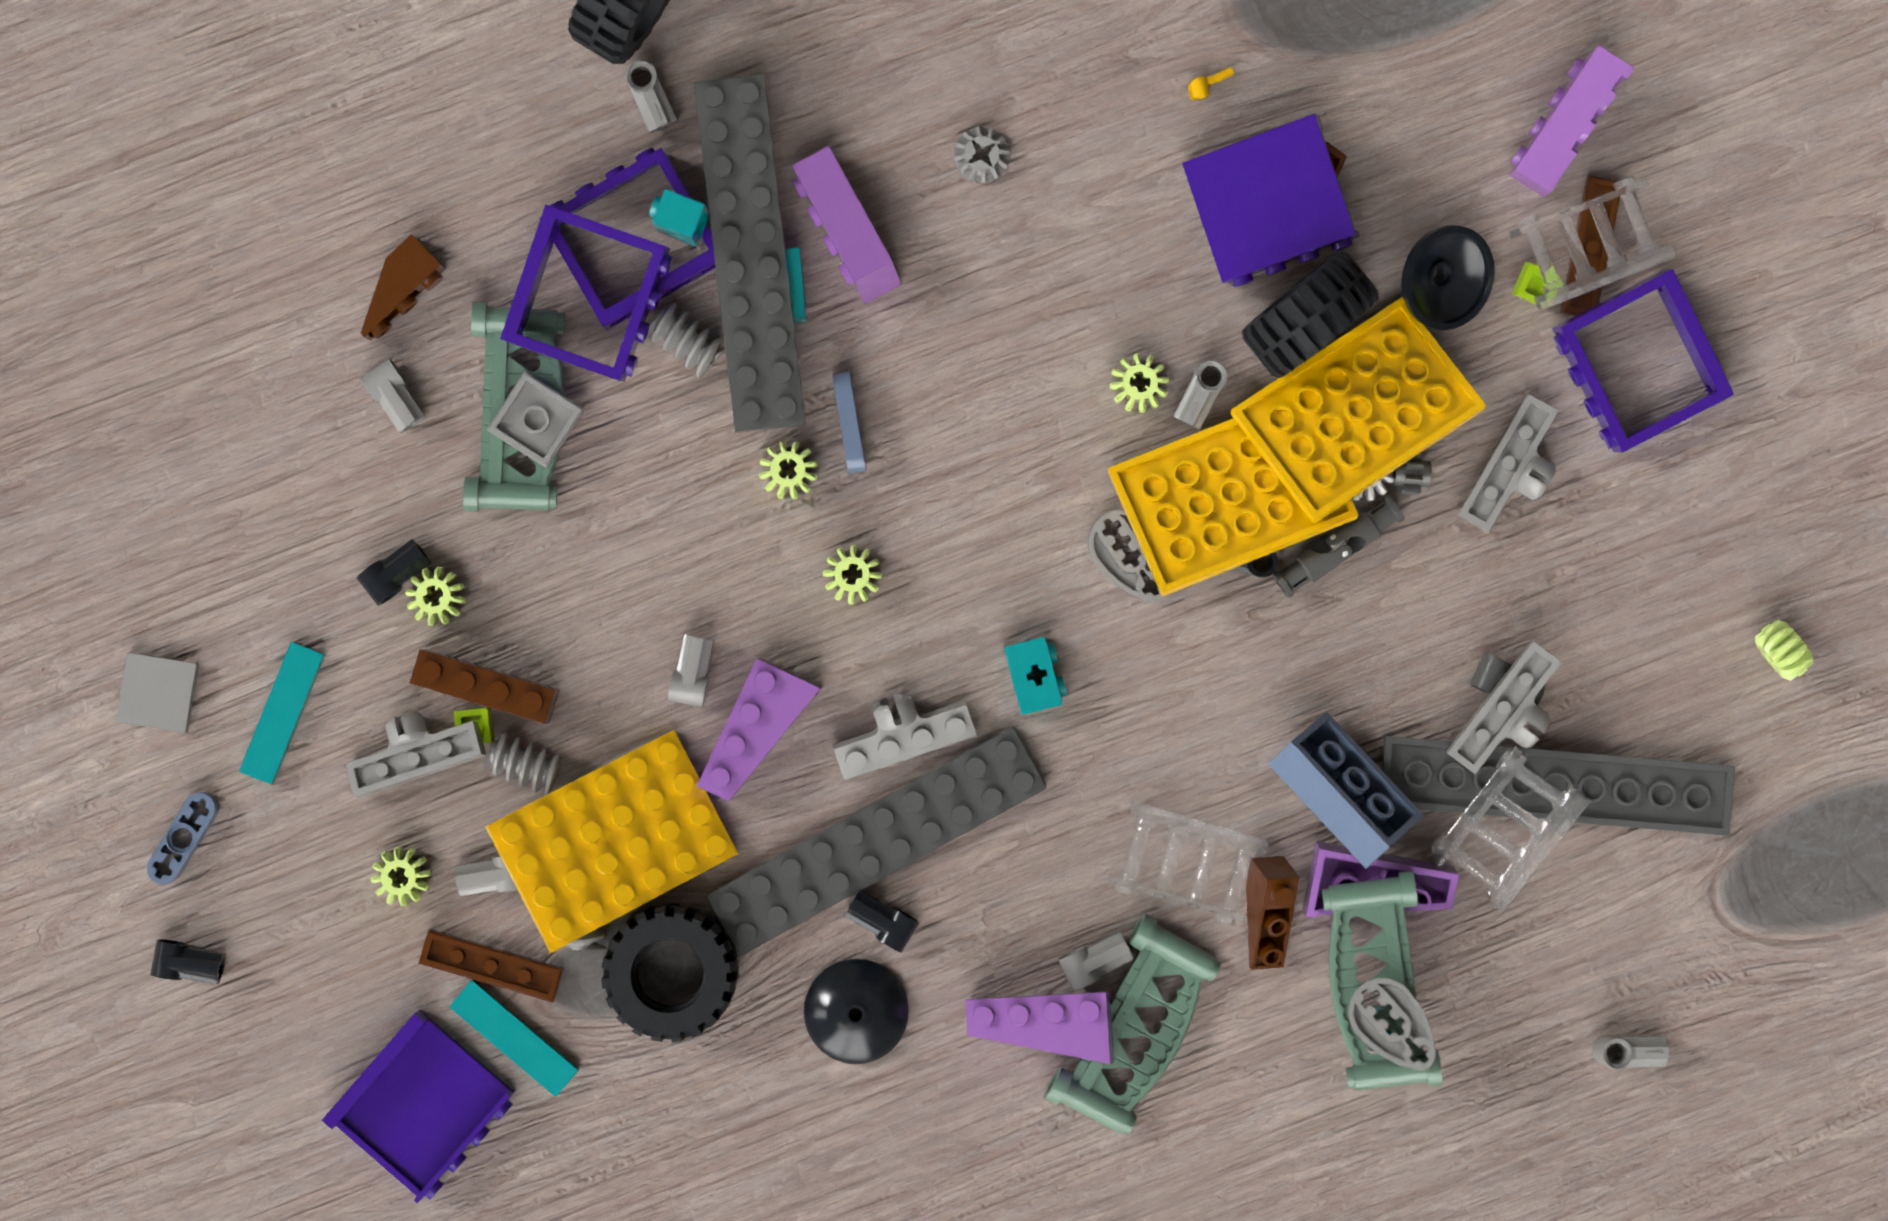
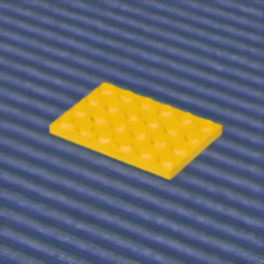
(1357, 410)
(1210, 506)
(611, 841)

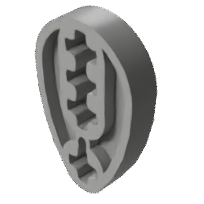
(1110, 561)
(1374, 1033)

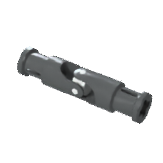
(1316, 560)

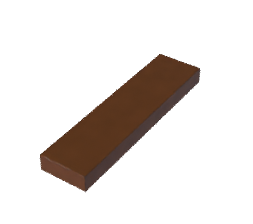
(1591, 243)
(491, 965)

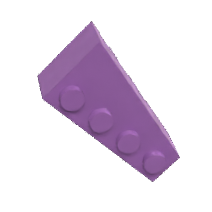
(1569, 120)
(846, 225)
(758, 720)
(1336, 865)
(1053, 1023)

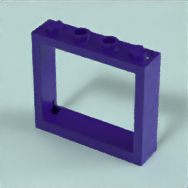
(589, 194)
(532, 274)
(1691, 335)

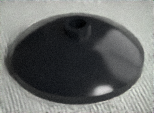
(1461, 280)
(861, 986)

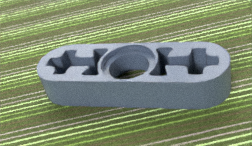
(849, 422)
(178, 864)

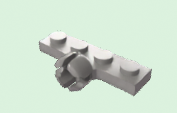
(1513, 465)
(1507, 710)
(902, 735)
(414, 754)

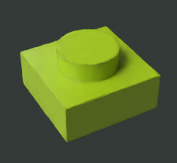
(1529, 283)
(481, 715)

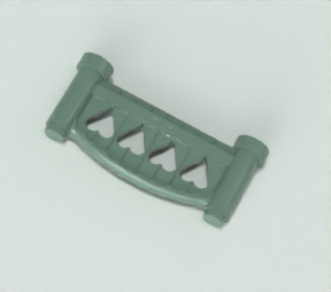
(498, 482)
(1381, 904)
(1159, 955)

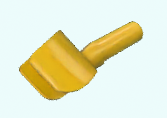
(1199, 88)

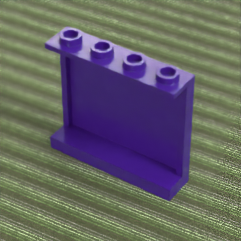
(1270, 201)
(421, 1105)

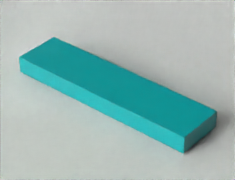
(282, 713)
(514, 1038)

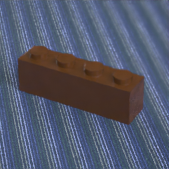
(484, 686)

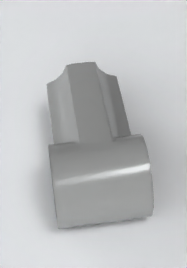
(651, 99)
(388, 388)
(1198, 397)
(690, 679)
(483, 877)
(1087, 964)
(1633, 1051)

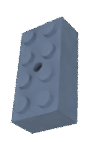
(1346, 789)

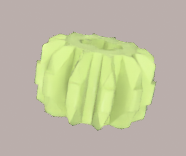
(1131, 392)
(776, 470)
(860, 583)
(425, 590)
(1784, 650)
(412, 871)

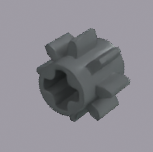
(1413, 475)

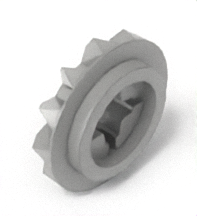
(981, 171)

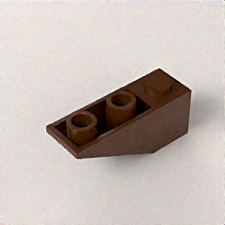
(402, 279)
(1270, 909)

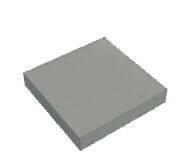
(535, 419)
(157, 692)

